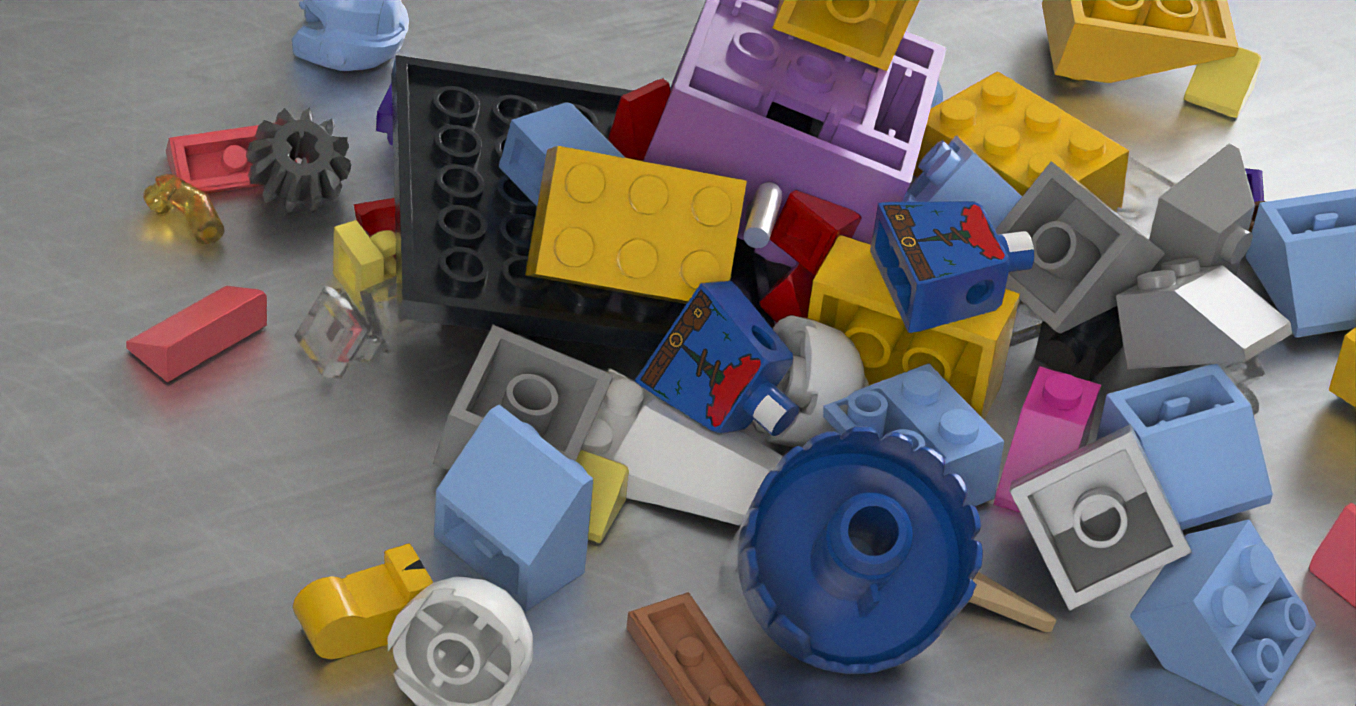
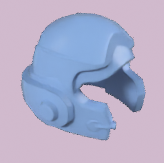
(354, 33)

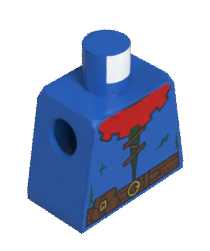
(944, 260)
(722, 364)

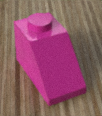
(1050, 426)

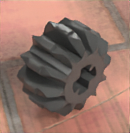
(321, 165)

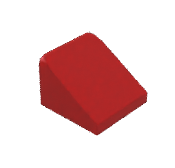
(638, 118)
(811, 227)
(789, 295)

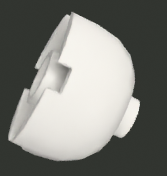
(822, 372)
(461, 645)

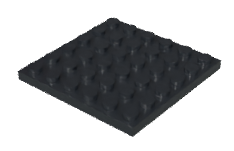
(470, 227)

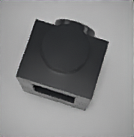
(1082, 349)

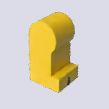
(359, 610)

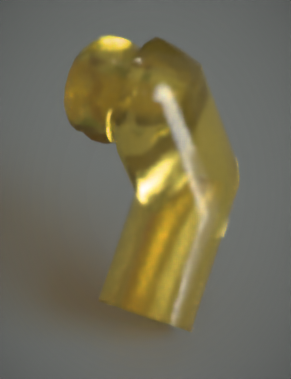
(195, 205)

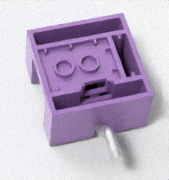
(794, 118)

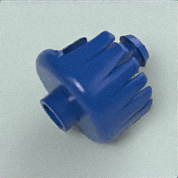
(858, 551)

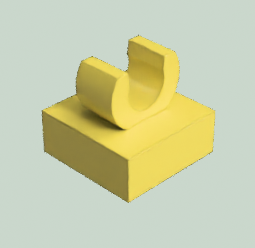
(362, 260)

